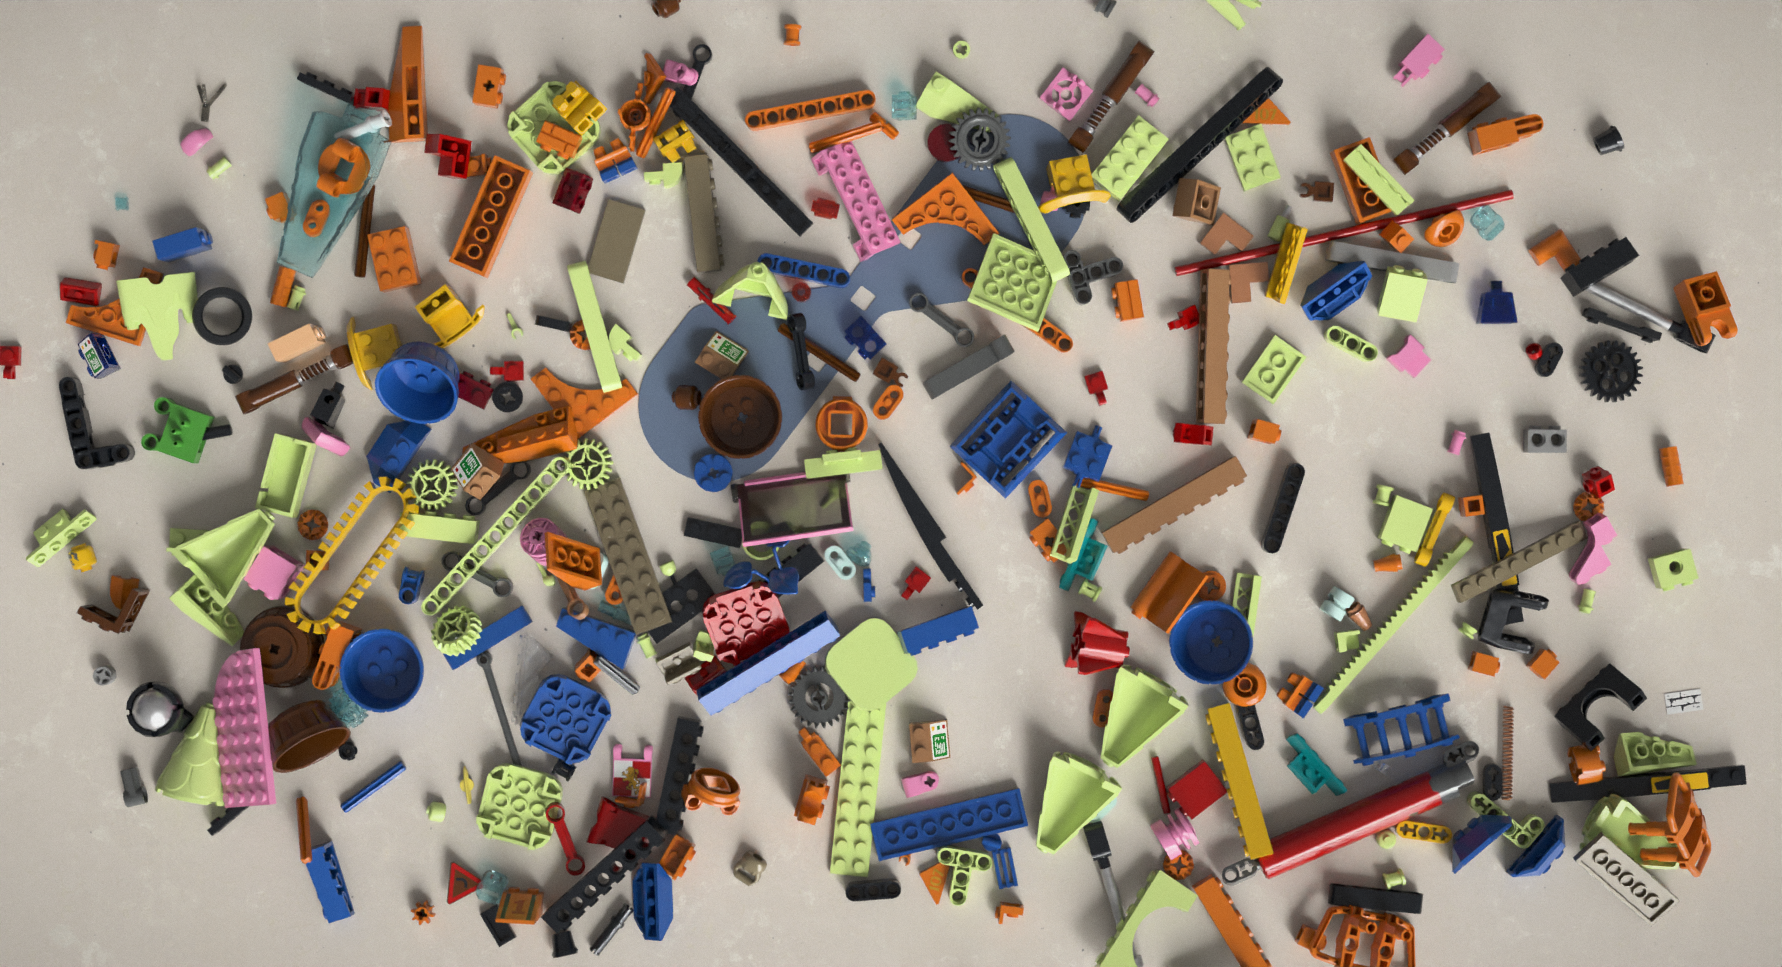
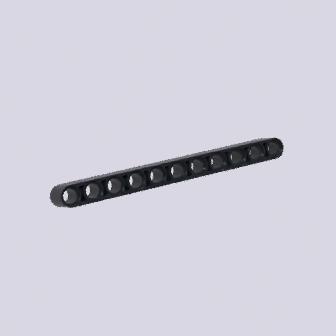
(1199, 144)

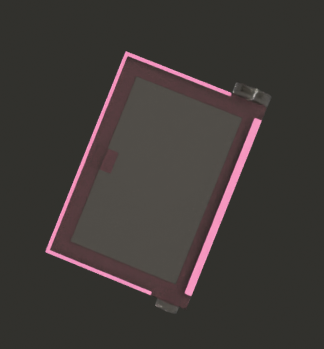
(792, 507)

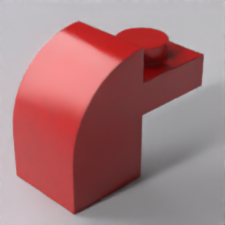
(372, 98)
(1193, 434)

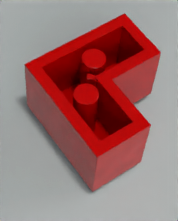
(453, 154)

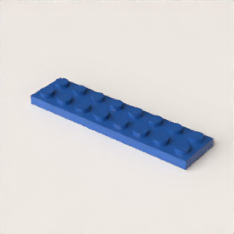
(949, 824)

